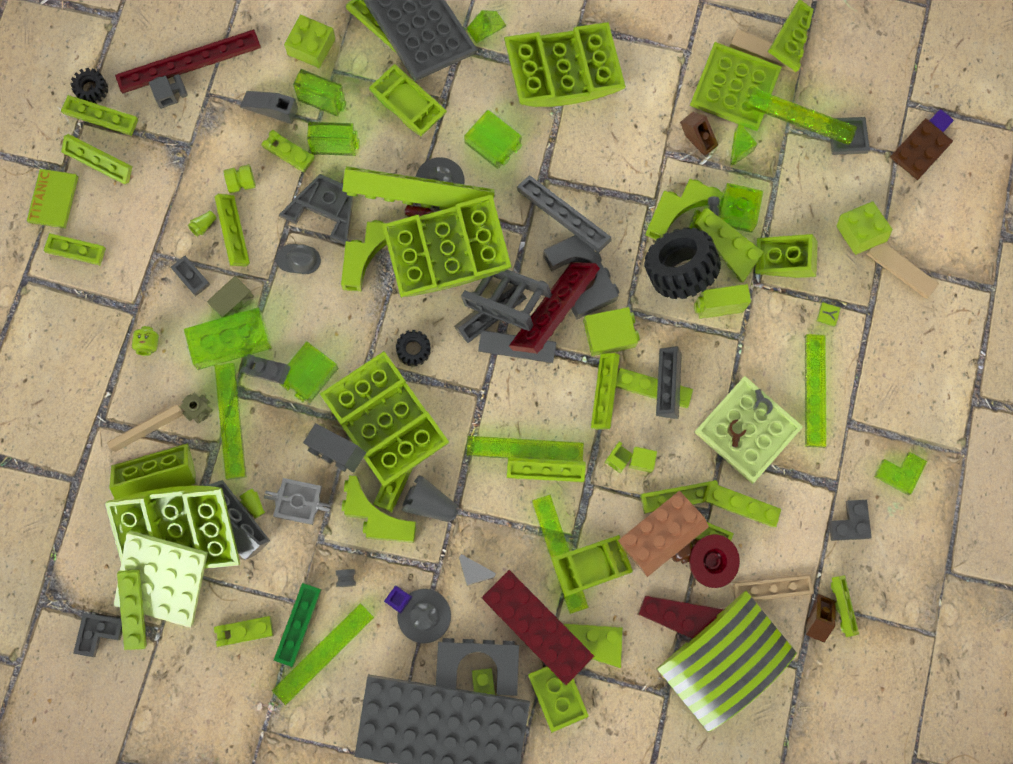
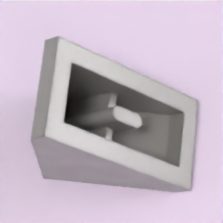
(474, 572)

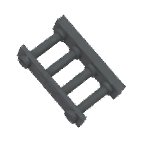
(506, 312)

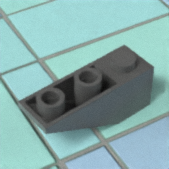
(271, 105)

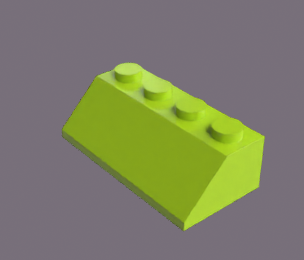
(154, 471)

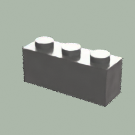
(334, 448)

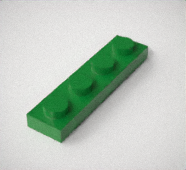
(297, 625)

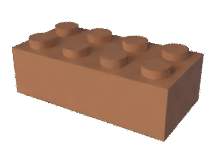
(663, 533)

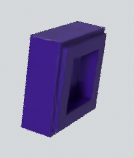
(941, 120)
(398, 599)

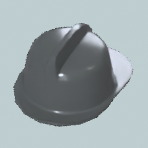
(298, 259)

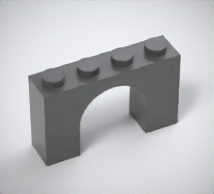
(576, 250)
(505, 657)

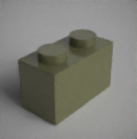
(231, 298)

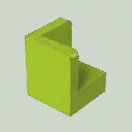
(618, 458)
(643, 459)

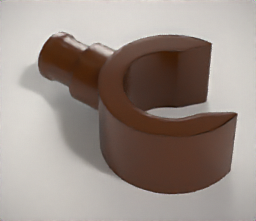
(735, 437)

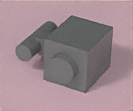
(164, 91)

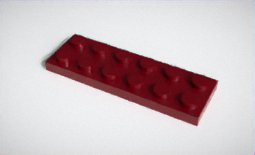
(554, 309)
(538, 627)

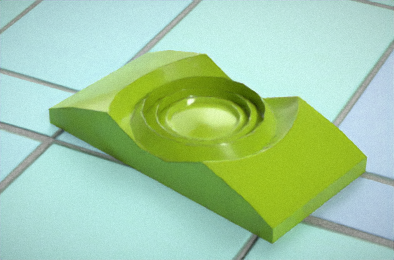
(407, 100)
(591, 565)

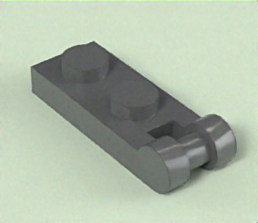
(265, 369)

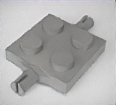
(297, 501)

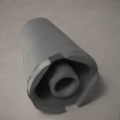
(429, 501)

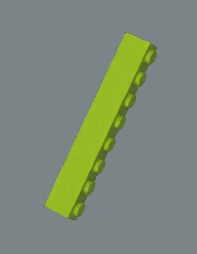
(409, 188)

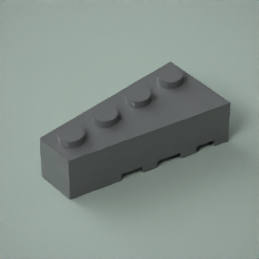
(246, 532)

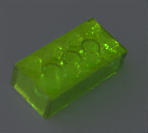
(227, 338)

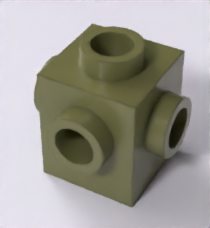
(202, 410)

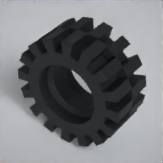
(85, 77)
(418, 358)

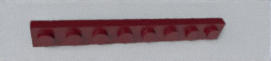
(188, 61)

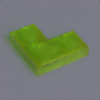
(903, 477)

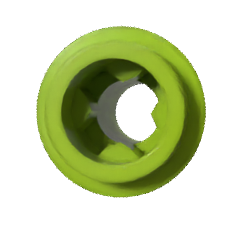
(201, 223)
(252, 503)

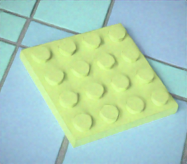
(764, 434)
(168, 576)

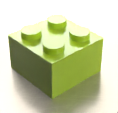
(309, 41)
(864, 227)

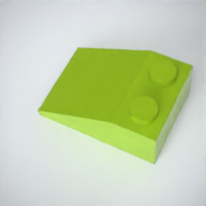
(788, 256)

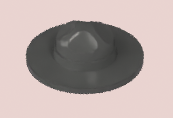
(442, 170)
(425, 616)

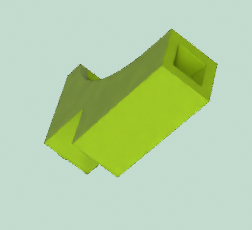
(673, 206)
(359, 255)
(378, 525)

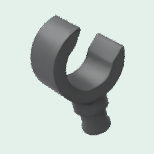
(760, 399)

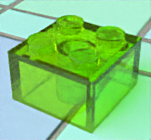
(740, 206)

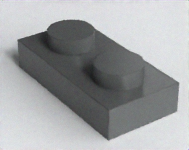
(190, 275)

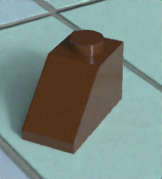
(699, 132)
(821, 618)

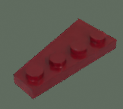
(678, 616)

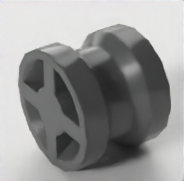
(345, 578)

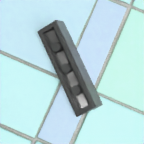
(476, 321)
(499, 343)
(669, 382)

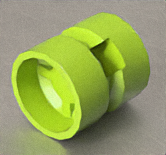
(239, 178)

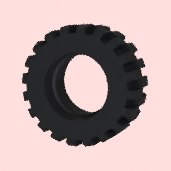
(687, 278)

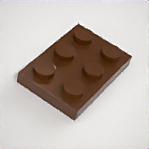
(921, 149)

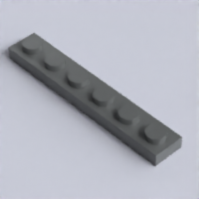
(564, 214)

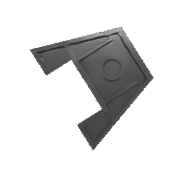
(326, 199)

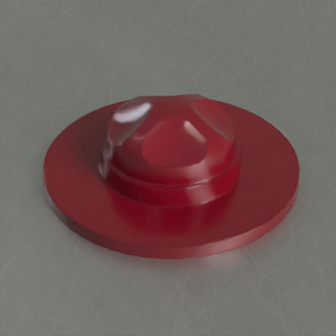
(714, 561)

